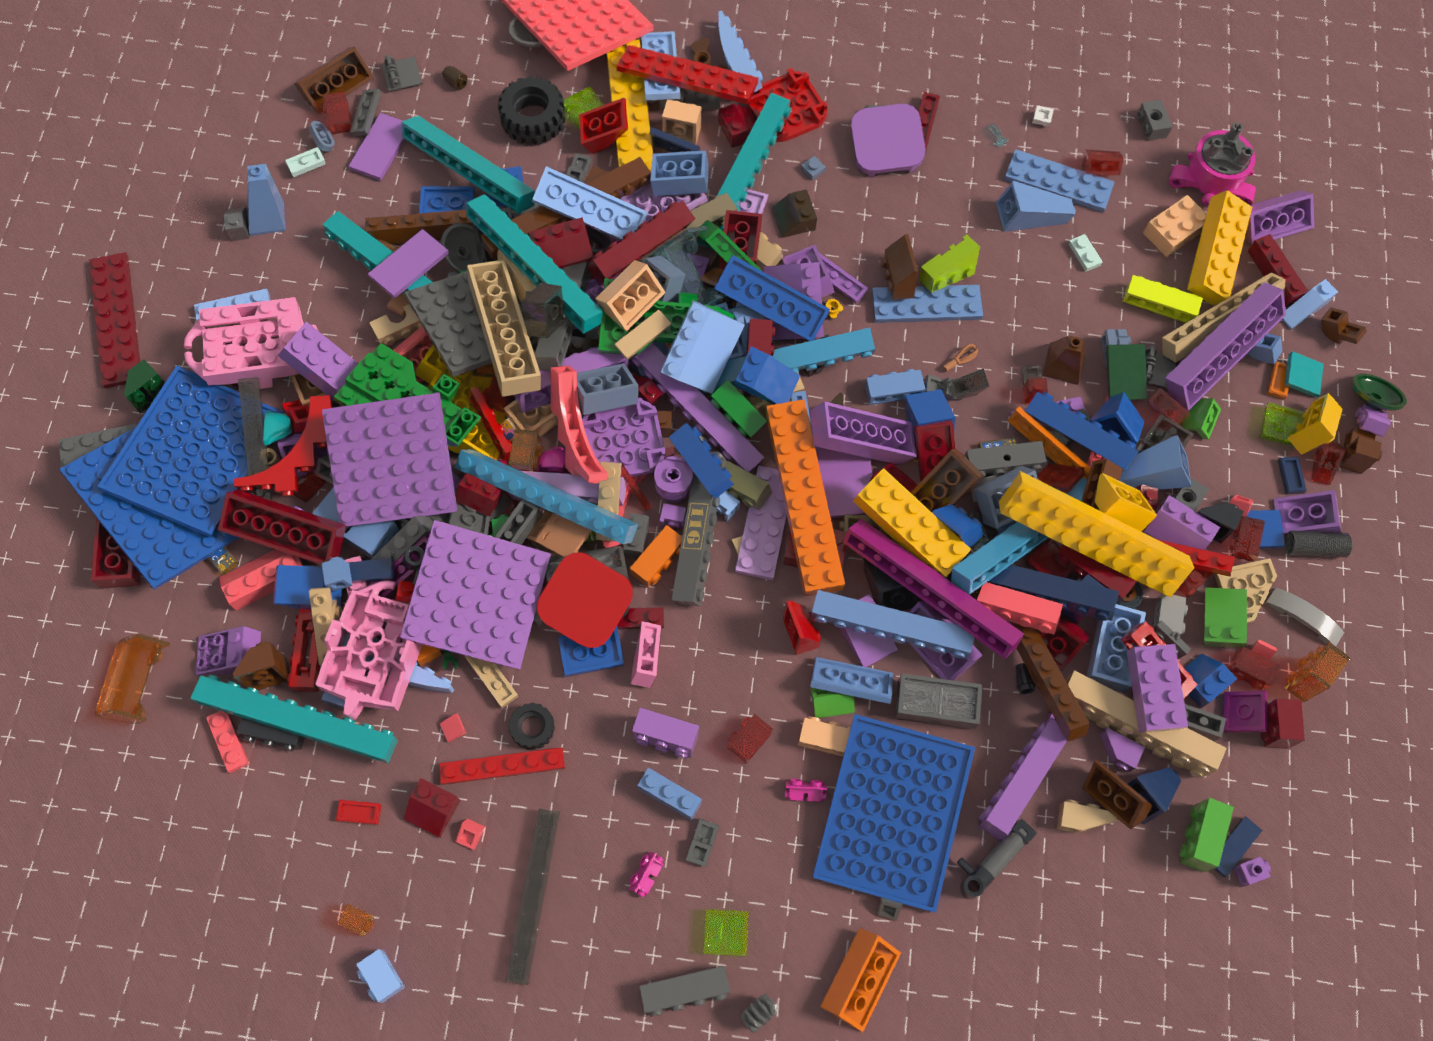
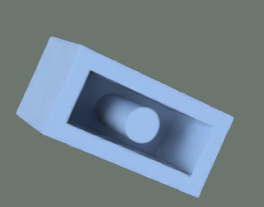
(380, 976)

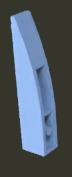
(736, 56)
(420, 677)

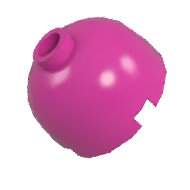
(552, 461)

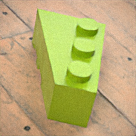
(952, 266)

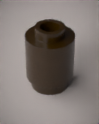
(455, 77)

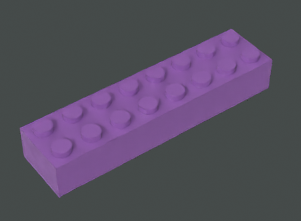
(1226, 345)

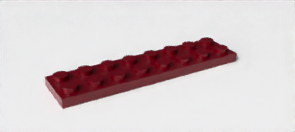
(114, 318)

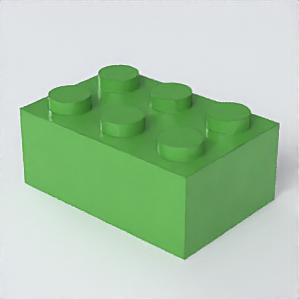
(1206, 835)

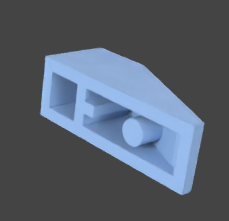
(1309, 304)

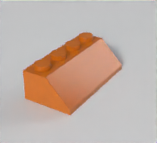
(861, 979)

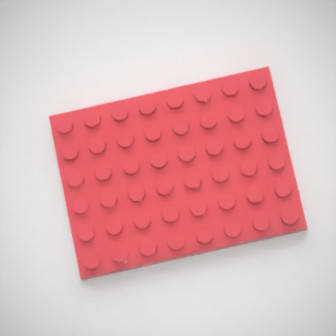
(580, 28)

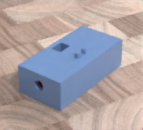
(366, 537)

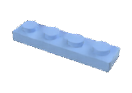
(255, 296)

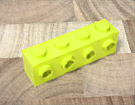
(1162, 299)

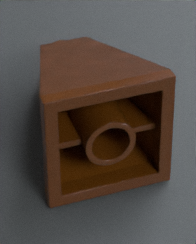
(1065, 359)

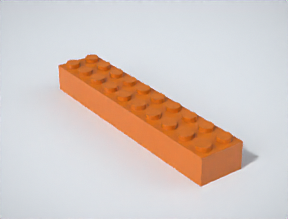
(804, 498)

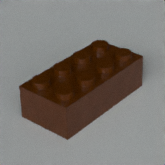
(947, 482)

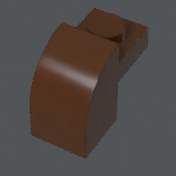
(1339, 329)

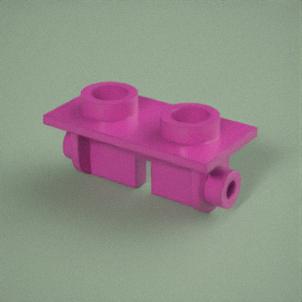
(813, 789)
(648, 865)

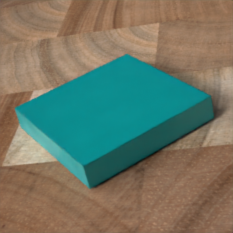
(1304, 374)

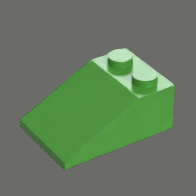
(1225, 617)

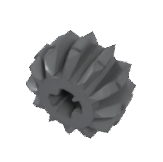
(759, 1013)

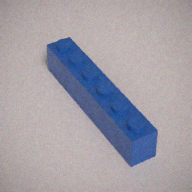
(1082, 431)

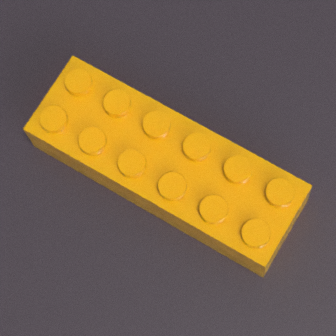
(1219, 248)
(911, 523)

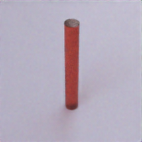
(635, 489)

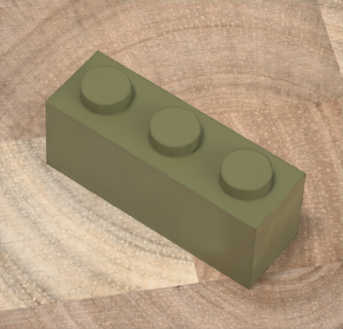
(748, 487)

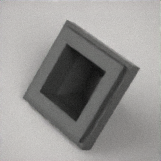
(889, 909)

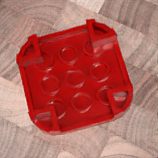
(807, 107)
(585, 599)

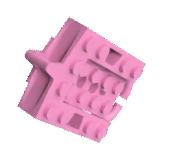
(232, 362)
(345, 666)

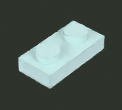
(305, 162)
(1085, 253)

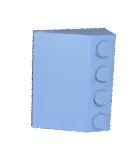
(702, 347)

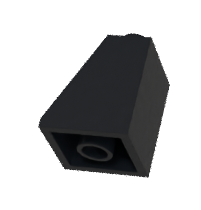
(886, 590)

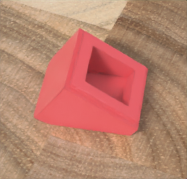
(1242, 503)
(1263, 649)
(453, 727)
(470, 834)

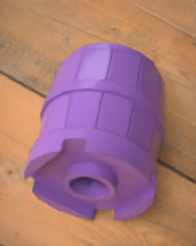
(673, 490)

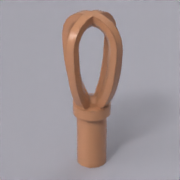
(956, 361)

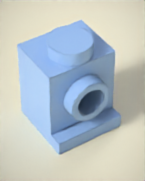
(728, 505)

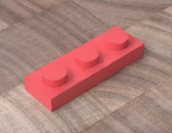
(227, 741)

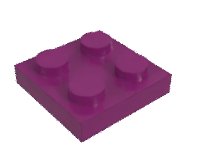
(1245, 711)

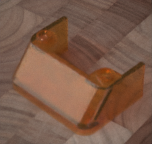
(128, 677)

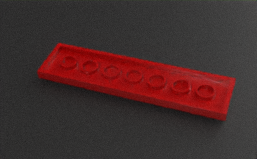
(687, 74)

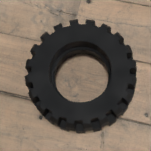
(526, 93)

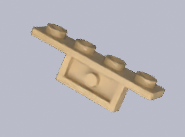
(323, 612)

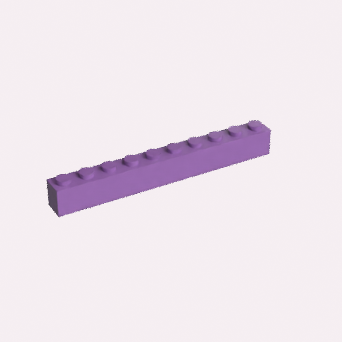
(700, 411)

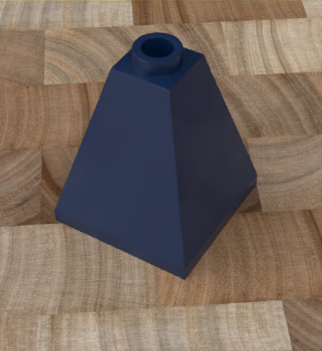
(1157, 789)

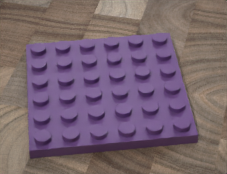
(389, 460)
(475, 595)

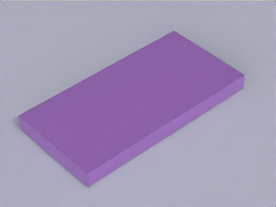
(379, 147)
(408, 263)

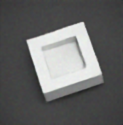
(1042, 116)

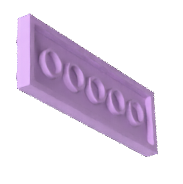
(763, 531)

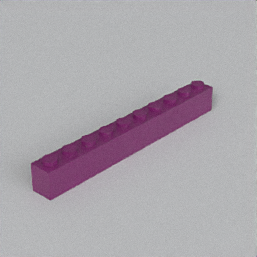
(933, 588)

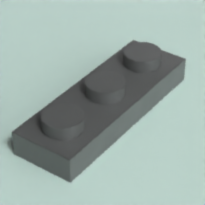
(365, 112)

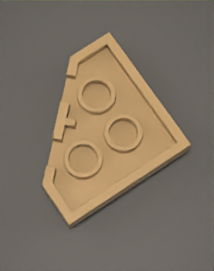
(1253, 576)

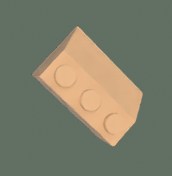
(630, 294)

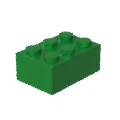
(737, 409)

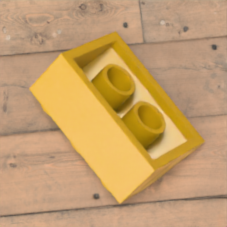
(1123, 503)

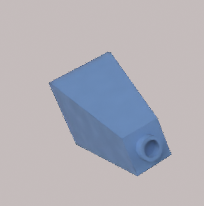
(264, 202)
(1031, 207)
(1159, 467)

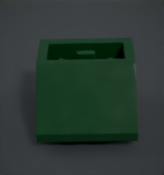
(142, 386)

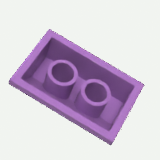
(1181, 525)

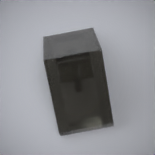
(969, 385)

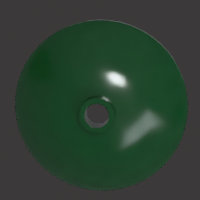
(1378, 392)

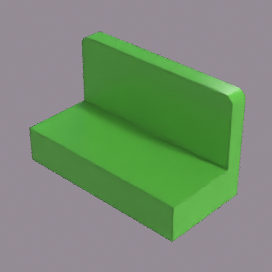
(1203, 417)
(831, 703)

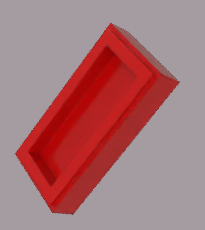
(358, 812)

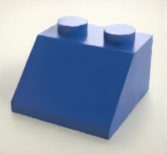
(960, 524)
(1211, 679)

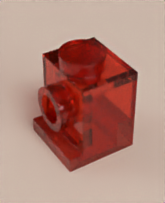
(1033, 386)

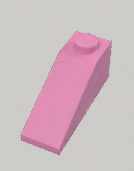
(646, 655)

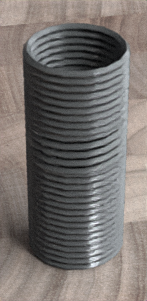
(1316, 544)

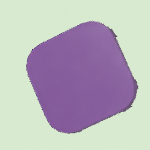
(888, 139)
(627, 437)
(843, 480)

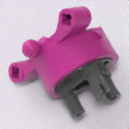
(1218, 165)

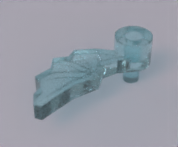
(1001, 141)

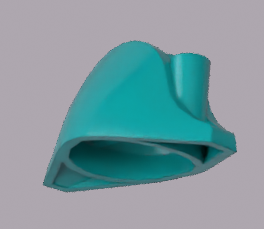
(276, 427)

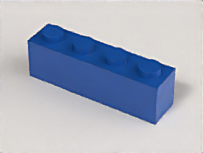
(701, 460)

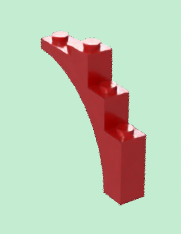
(302, 456)

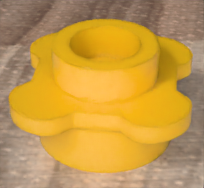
(831, 303)

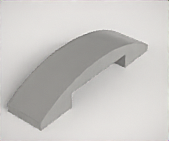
(1307, 614)

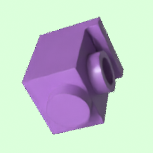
(673, 516)
(1246, 873)

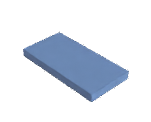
(852, 680)

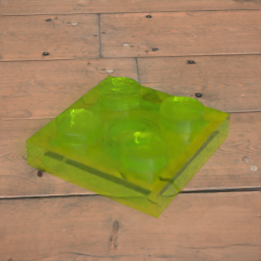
(580, 103)
(1280, 423)
(726, 932)

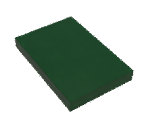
(1127, 370)

